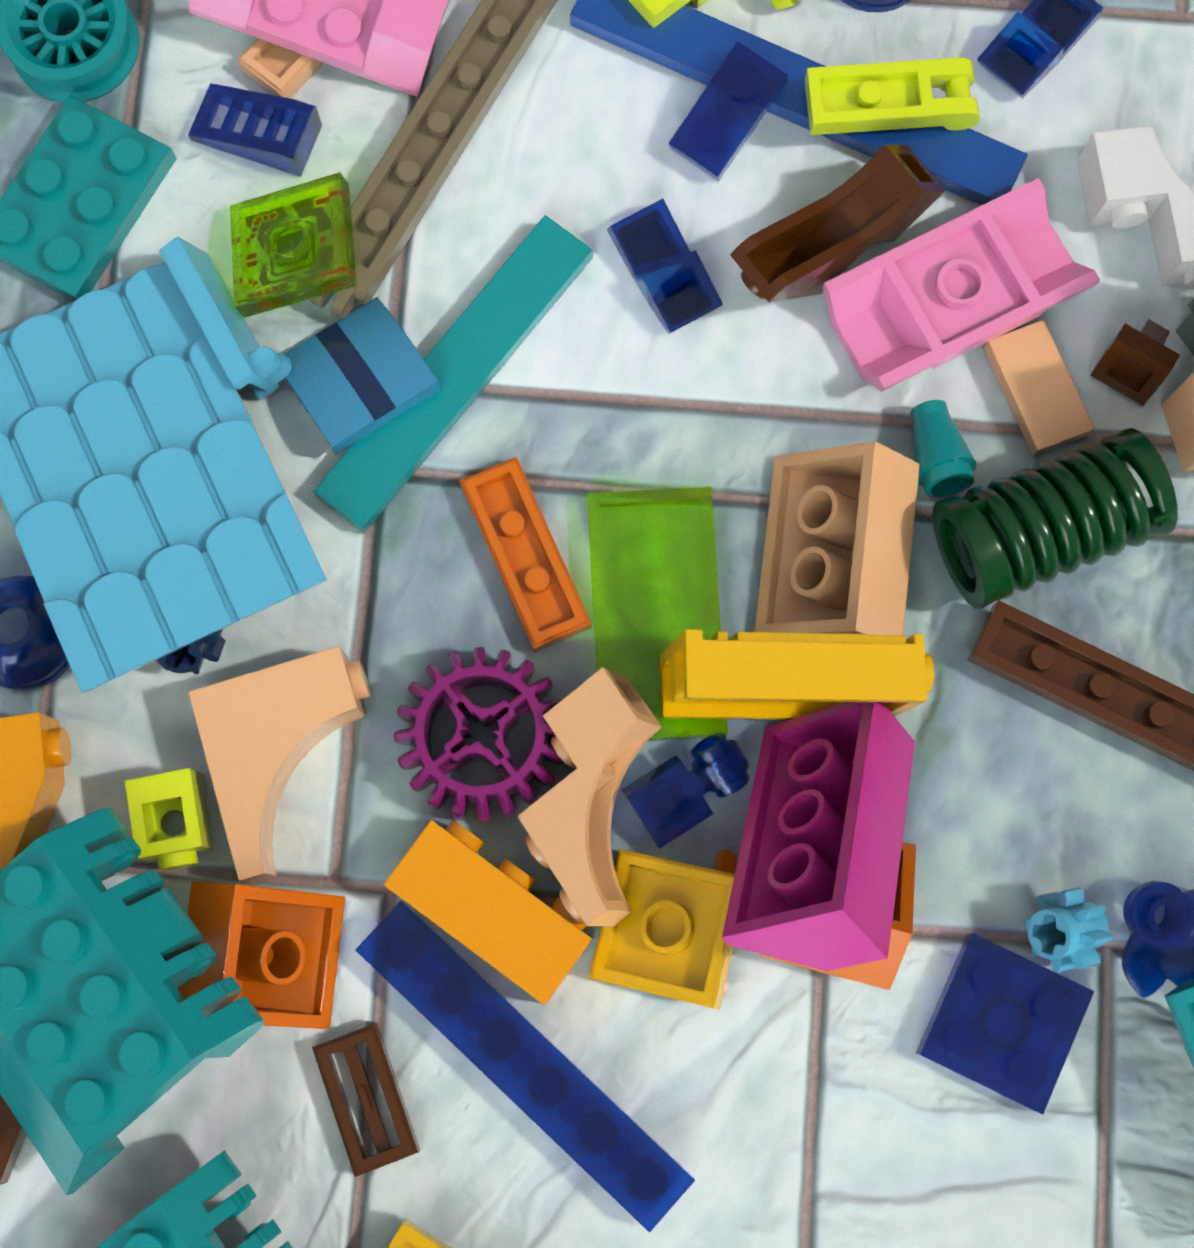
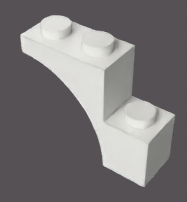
(1132, 181)

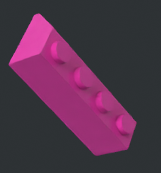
(823, 838)

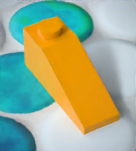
(30, 778)

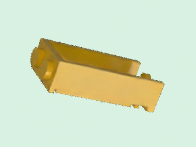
(790, 674)

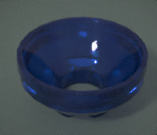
(38, 654)

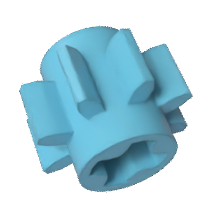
(1068, 930)

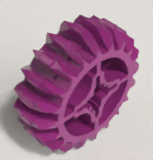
(457, 753)

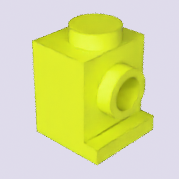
(151, 805)

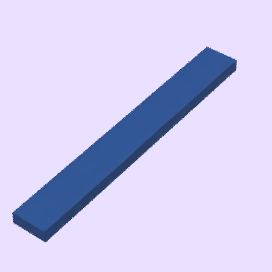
(699, 44)

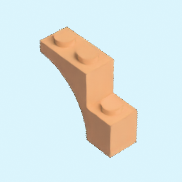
(570, 826)

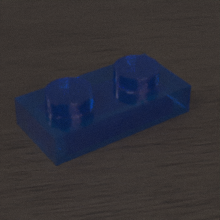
(728, 111)

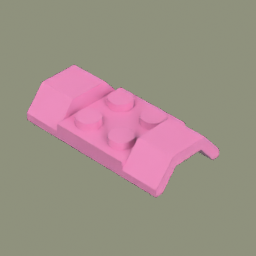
(364, 37)
(953, 288)

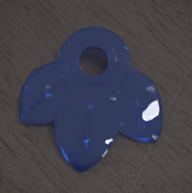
(1162, 949)

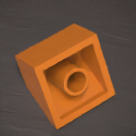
(274, 946)

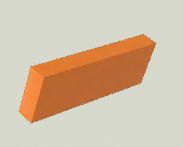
(525, 554)

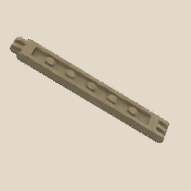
(435, 139)

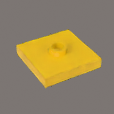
(673, 934)

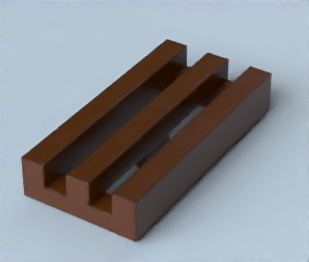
(385, 1154)

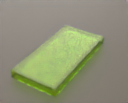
(650, 584)

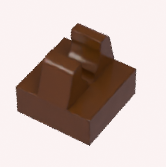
(1136, 361)

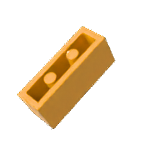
(489, 909)

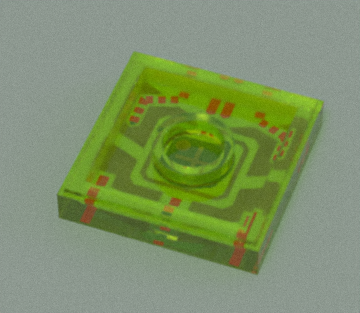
(292, 245)

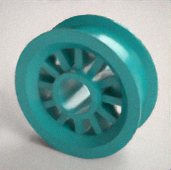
(78, 64)

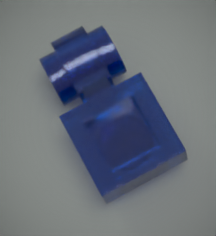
(672, 798)

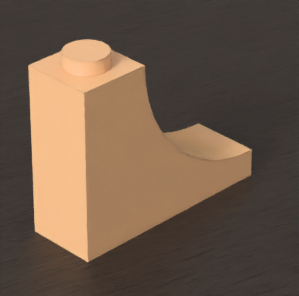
(258, 734)

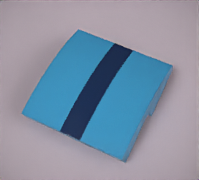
(359, 375)

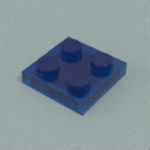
(1005, 1023)

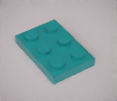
(78, 198)

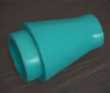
(940, 451)

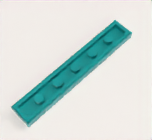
(464, 365)

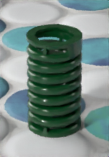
(1055, 517)

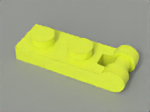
(891, 96)

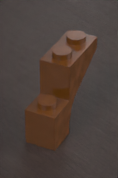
(830, 234)

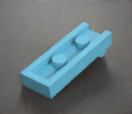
(222, 323)

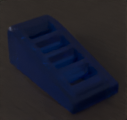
(284, 155)

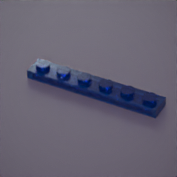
(526, 1066)

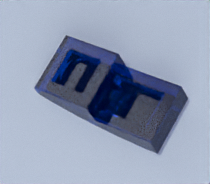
(1037, 41)
(664, 267)

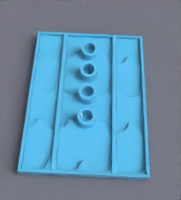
(139, 480)

